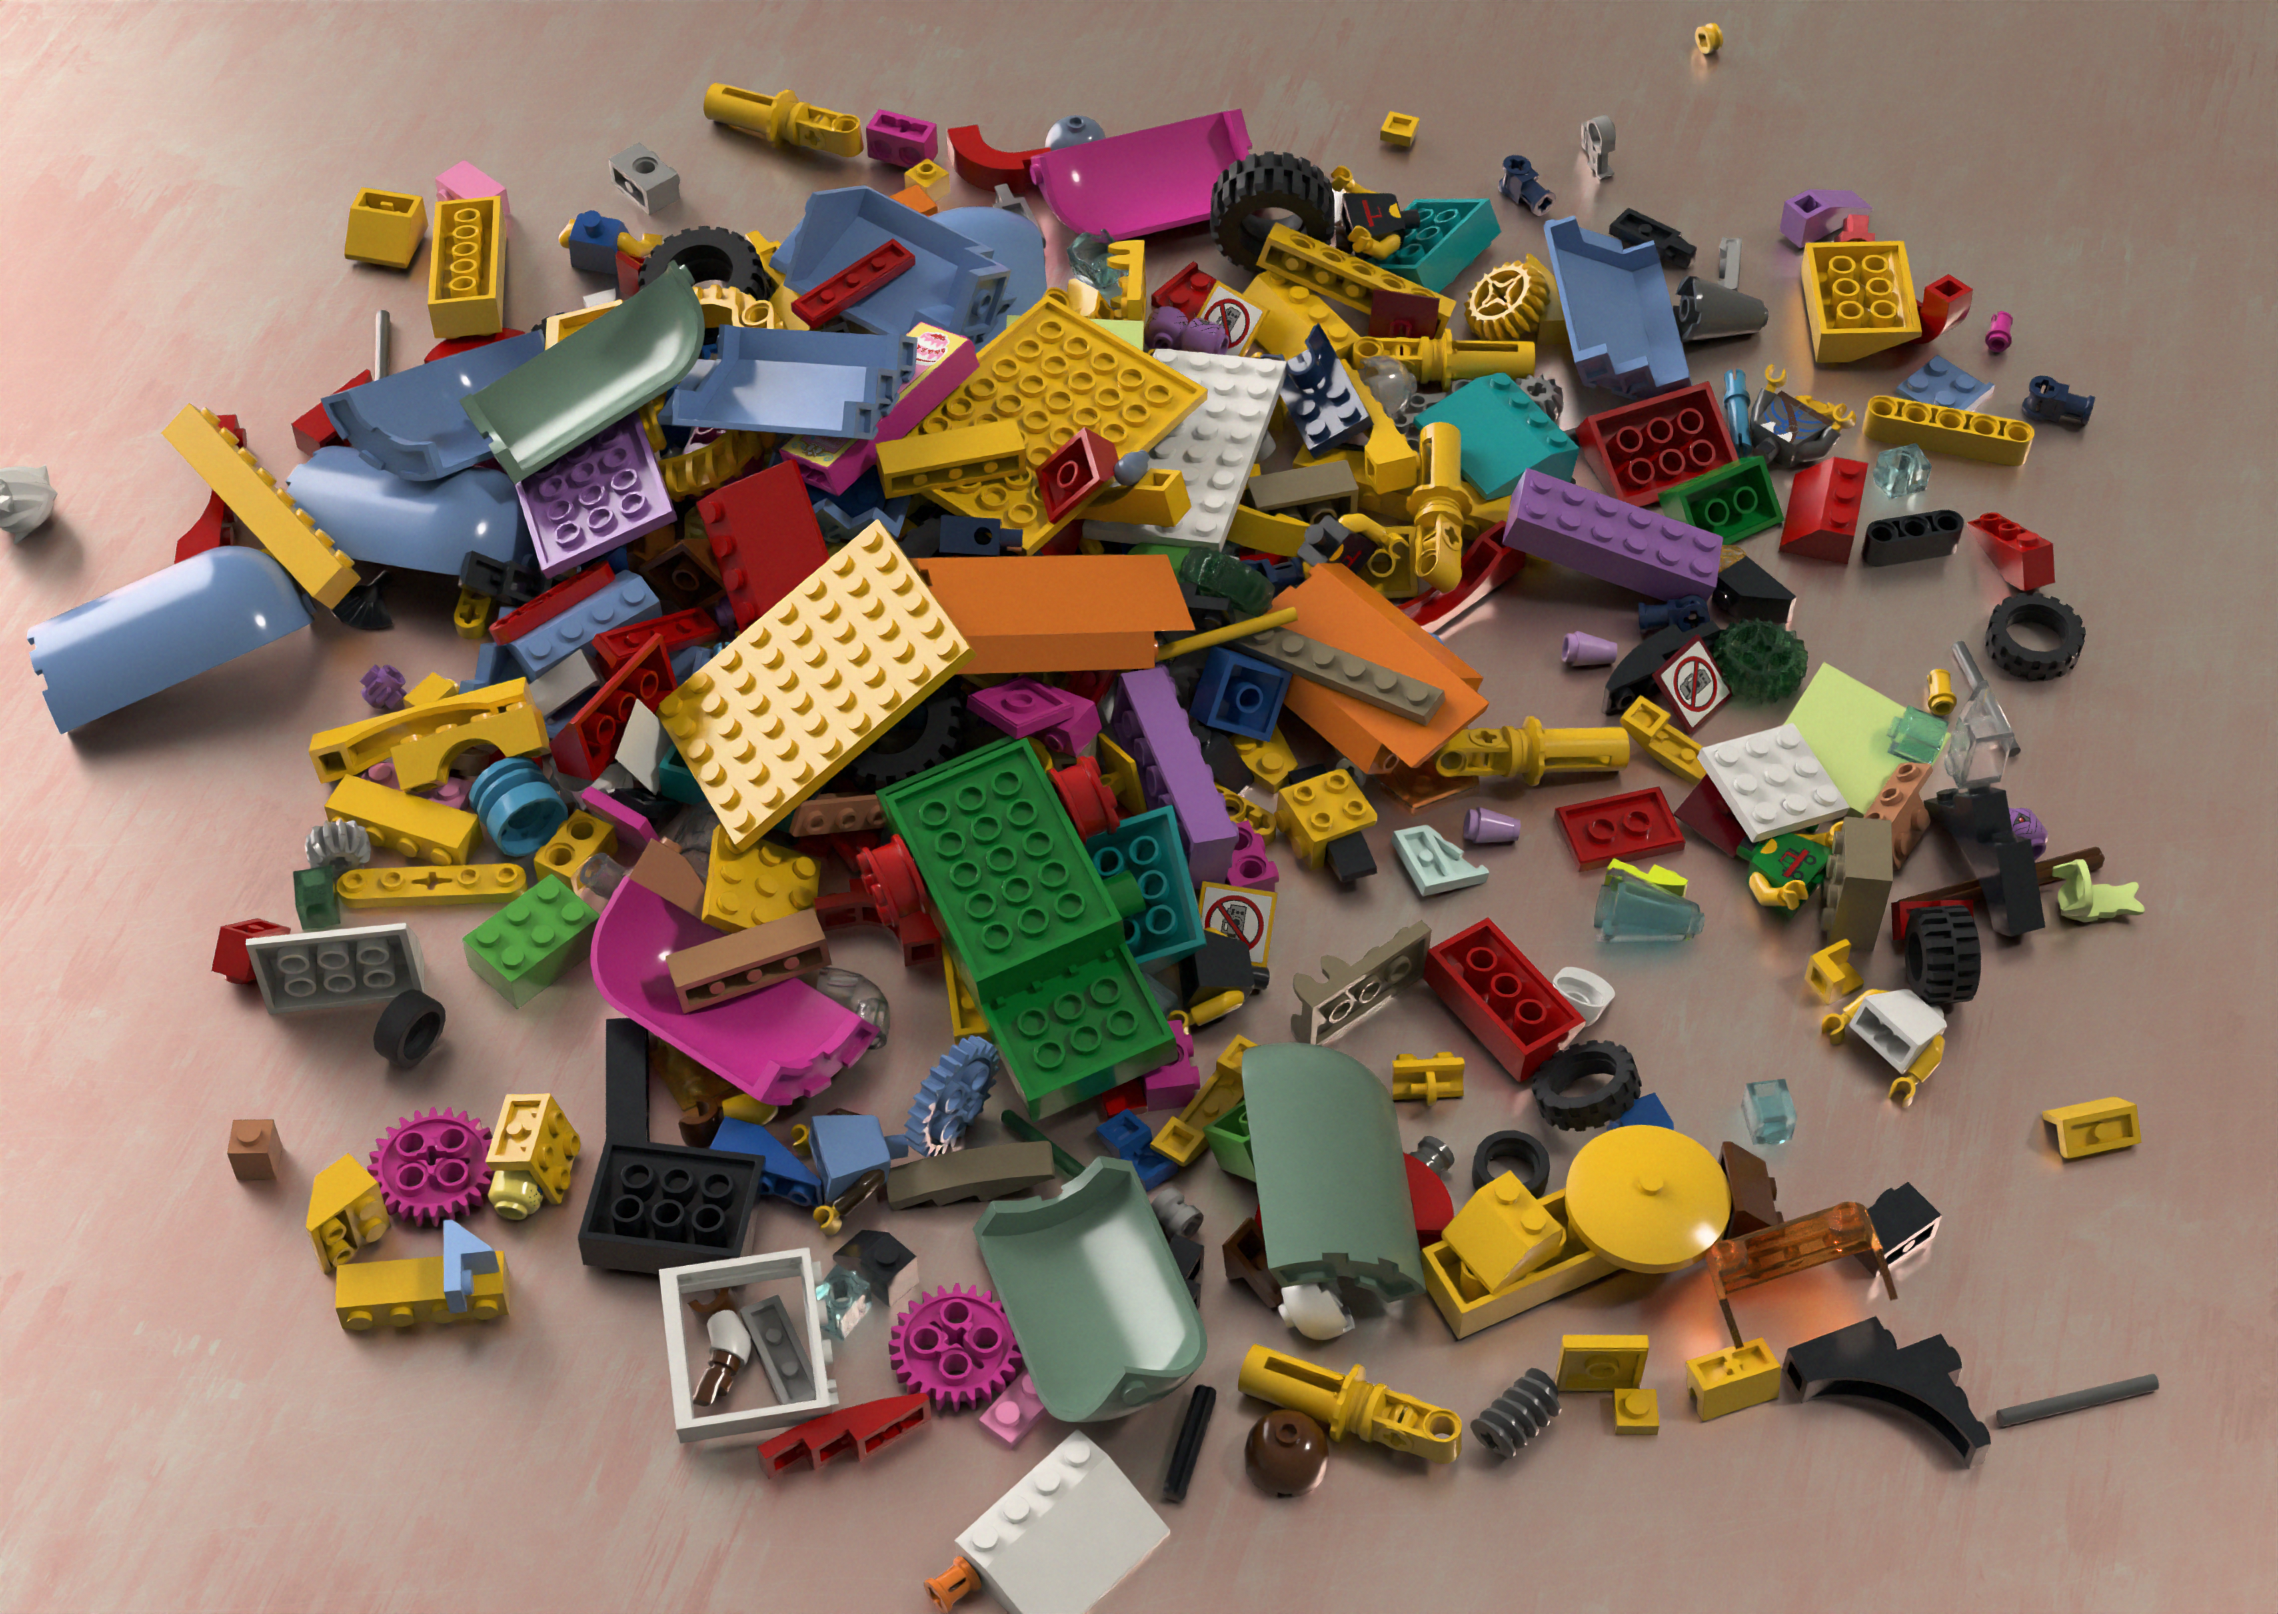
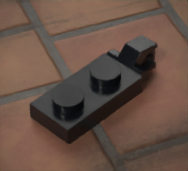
(1639, 229)

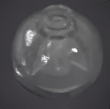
(1389, 383)

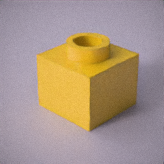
(929, 178)

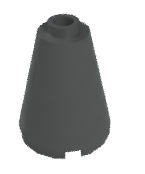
(1716, 311)

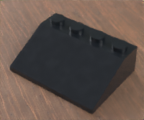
(670, 1206)

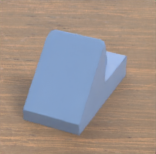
(463, 1258)

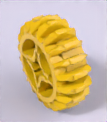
(1507, 302)

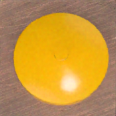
(1647, 1199)

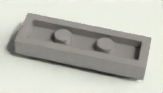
(780, 1350)

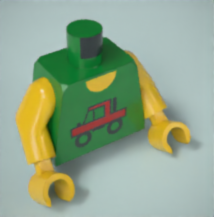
(1787, 867)

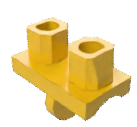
(1427, 1077)

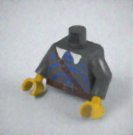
(1790, 429)

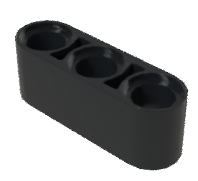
(1912, 538)

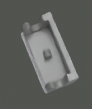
(566, 683)

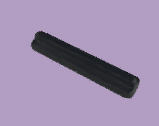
(1189, 1442)

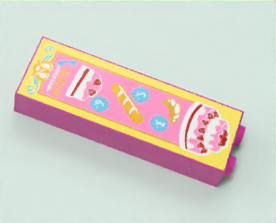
(941, 366)

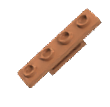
(1903, 806)
(837, 814)

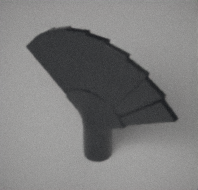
(365, 605)

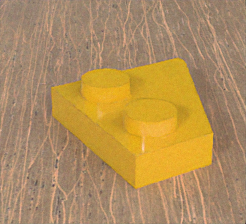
(1266, 760)

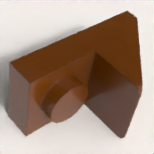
(1247, 1258)

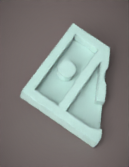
(1434, 862)

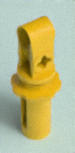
(785, 119)
(1450, 359)
(1439, 507)
(1533, 751)
(1352, 1404)

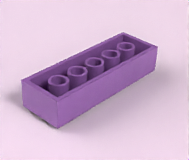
(1611, 539)
(1173, 771)

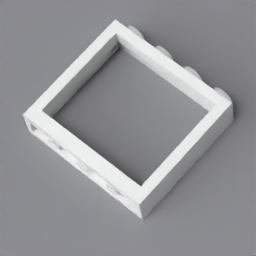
(738, 1272)

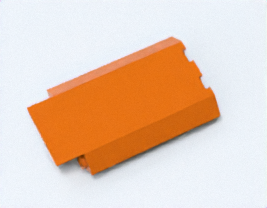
(1058, 609)
(1355, 618)

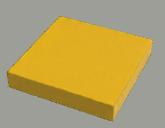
(1601, 1362)

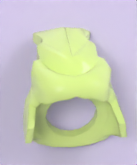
(2088, 902)

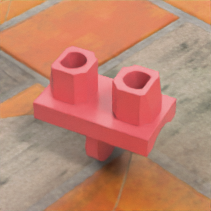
(1855, 230)

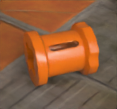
(952, 1584)

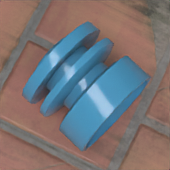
(517, 805)

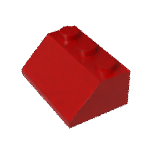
(1824, 510)

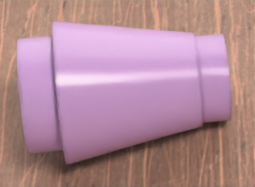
(1587, 650)
(1489, 826)

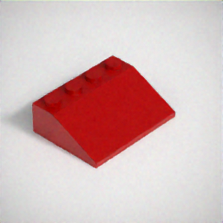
(1656, 443)
(763, 538)

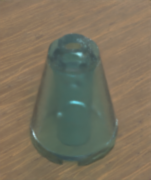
(1644, 912)

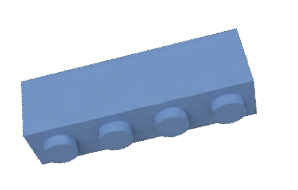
(617, 605)

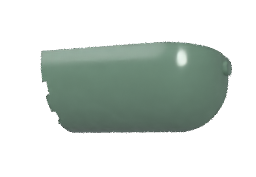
(591, 376)
(1330, 1171)
(1093, 1295)

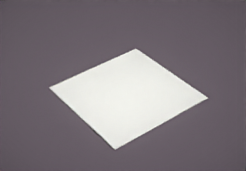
(644, 746)

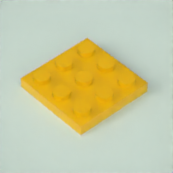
(756, 883)

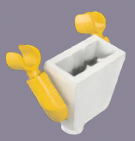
(1899, 1029)

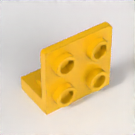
(535, 1138)

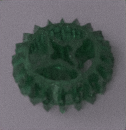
(1227, 578)
(1760, 659)

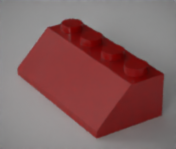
(595, 732)
(1502, 998)

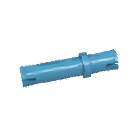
(1737, 403)

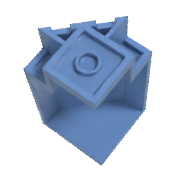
(948, 286)

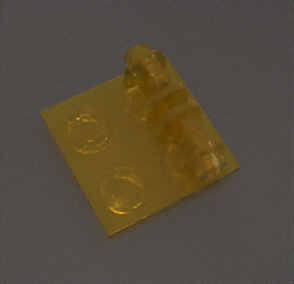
(686, 1076)

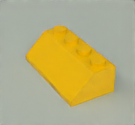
(1292, 316)

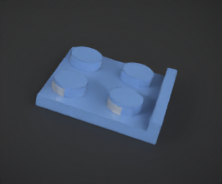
(1945, 386)

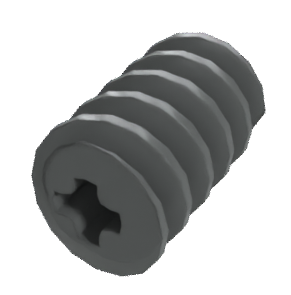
(1518, 1413)

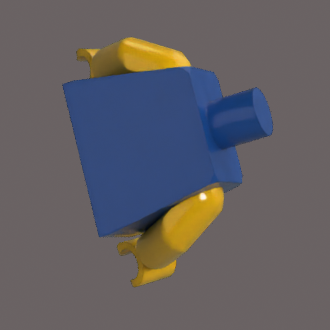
(596, 240)

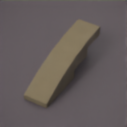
(970, 1172)

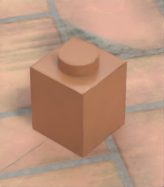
(254, 1149)

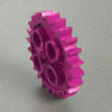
(433, 1166)
(929, 1369)

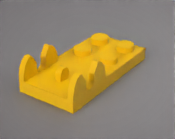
(1132, 302)

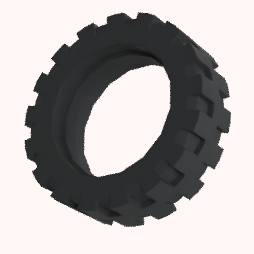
(2026, 661)
(1595, 1107)

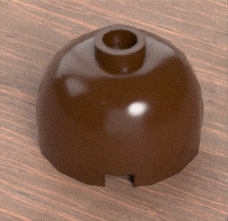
(1286, 1453)

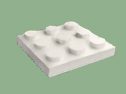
(1773, 782)

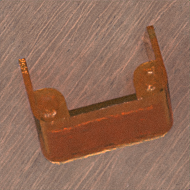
(1793, 1248)

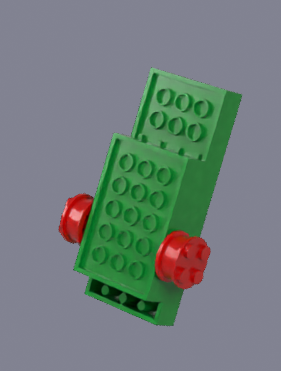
(1026, 916)

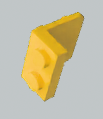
(1322, 812)

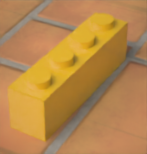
(950, 458)
(406, 821)
(412, 1293)

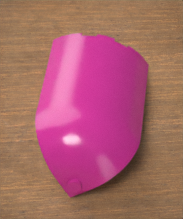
(1142, 177)
(765, 1042)

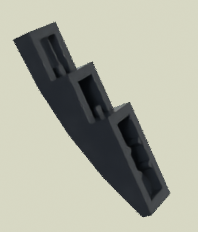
(504, 581)
(1346, 855)

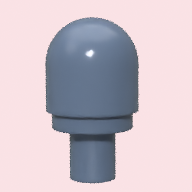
(1131, 468)

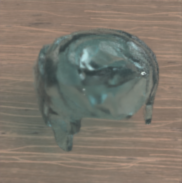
(1089, 260)

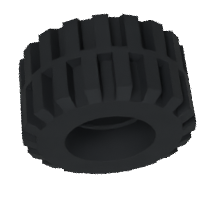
(1942, 954)

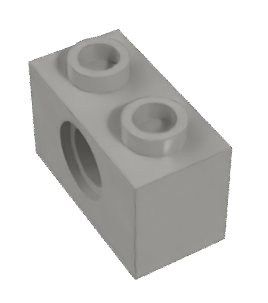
(644, 178)

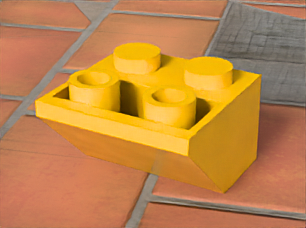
(385, 227)
(344, 1213)

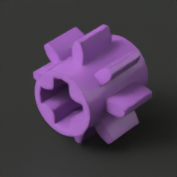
(383, 686)

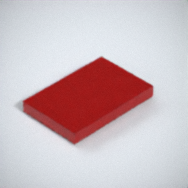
(1620, 828)

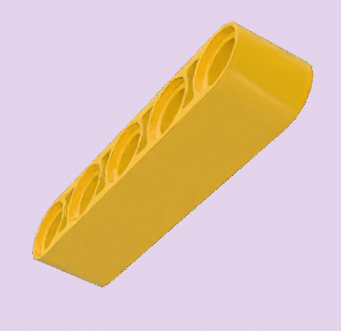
(1948, 430)

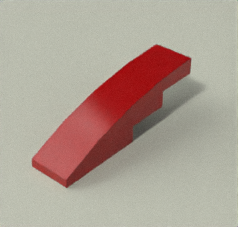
(859, 1428)

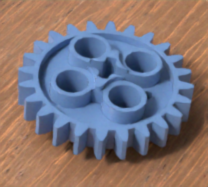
(952, 1096)

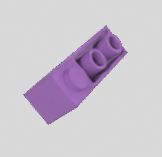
(1819, 214)

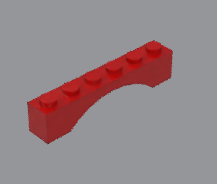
(215, 524)
(1483, 569)

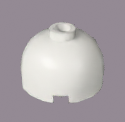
(1316, 1310)

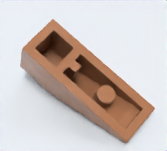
(671, 876)

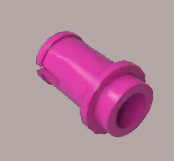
(1999, 336)

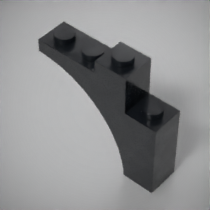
(1998, 855)
(1914, 1379)

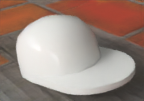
(1584, 991)

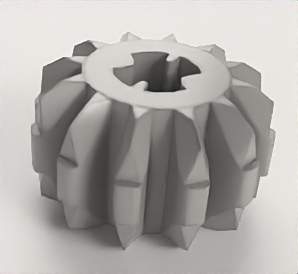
(1544, 394)
(339, 845)

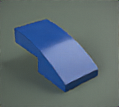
(1130, 1140)

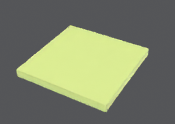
(1847, 734)

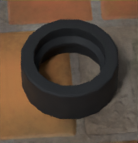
(409, 1028)
(1516, 1144)

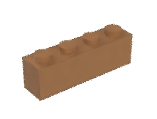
(748, 960)

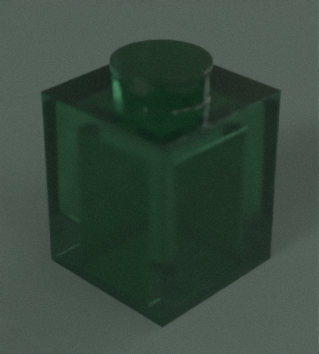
(316, 897)

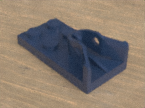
(1321, 396)

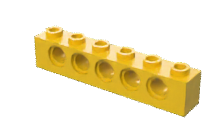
(1338, 273)

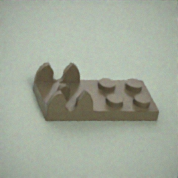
(1360, 987)

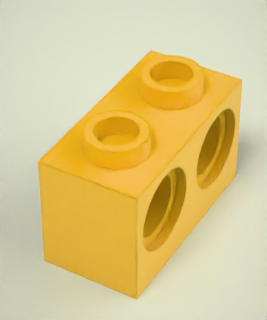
(572, 847)

